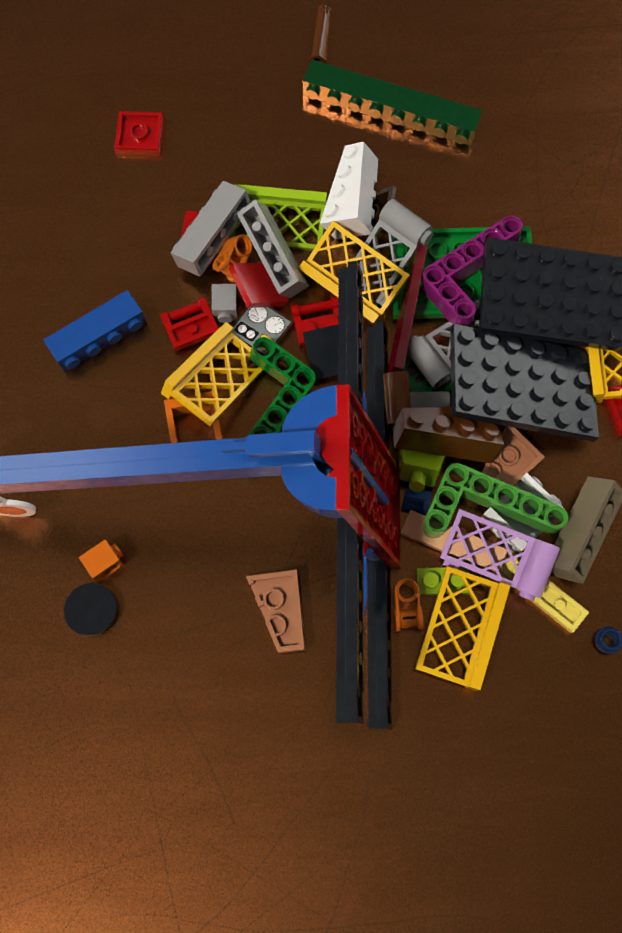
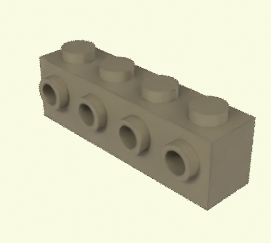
(586, 528)

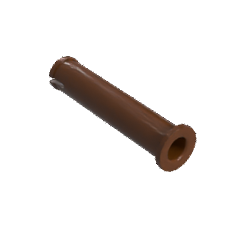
(320, 34)

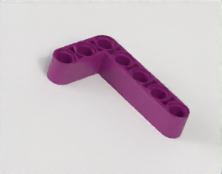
(465, 265)

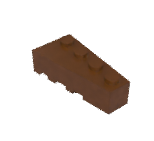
(439, 433)

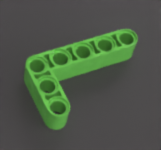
(493, 488)

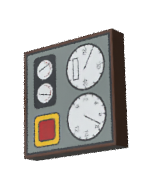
(262, 323)

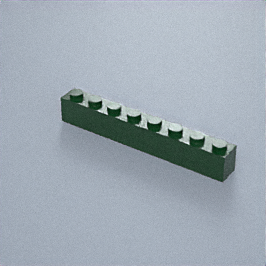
(391, 102)

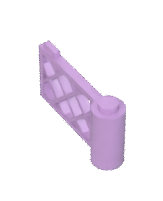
(533, 567)

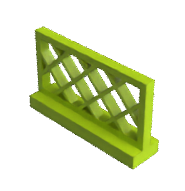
(290, 199)

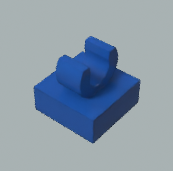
(416, 501)

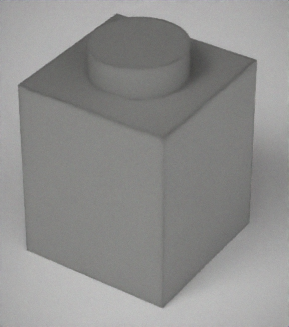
(224, 302)

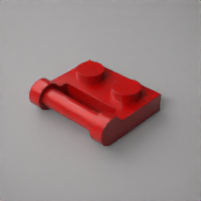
(317, 322)
(192, 329)

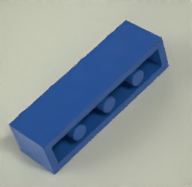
(95, 331)

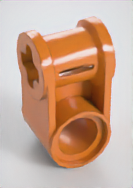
(234, 250)
(407, 607)

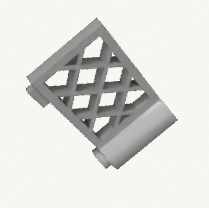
(405, 227)
(430, 356)

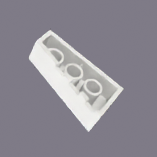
(352, 192)

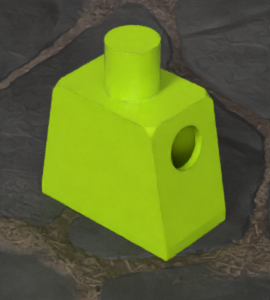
(420, 468)

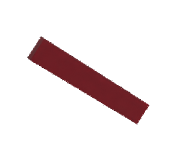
(407, 311)

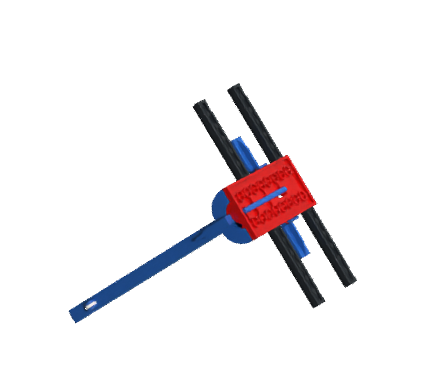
(330, 460)

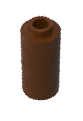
(396, 394)

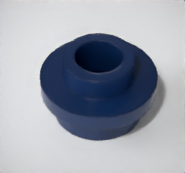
(616, 638)

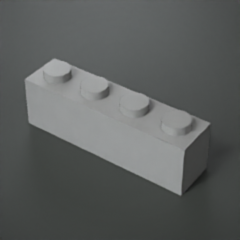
(210, 229)
(272, 249)

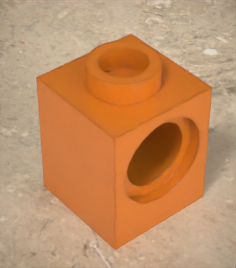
(102, 560)

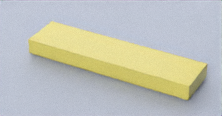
(553, 601)

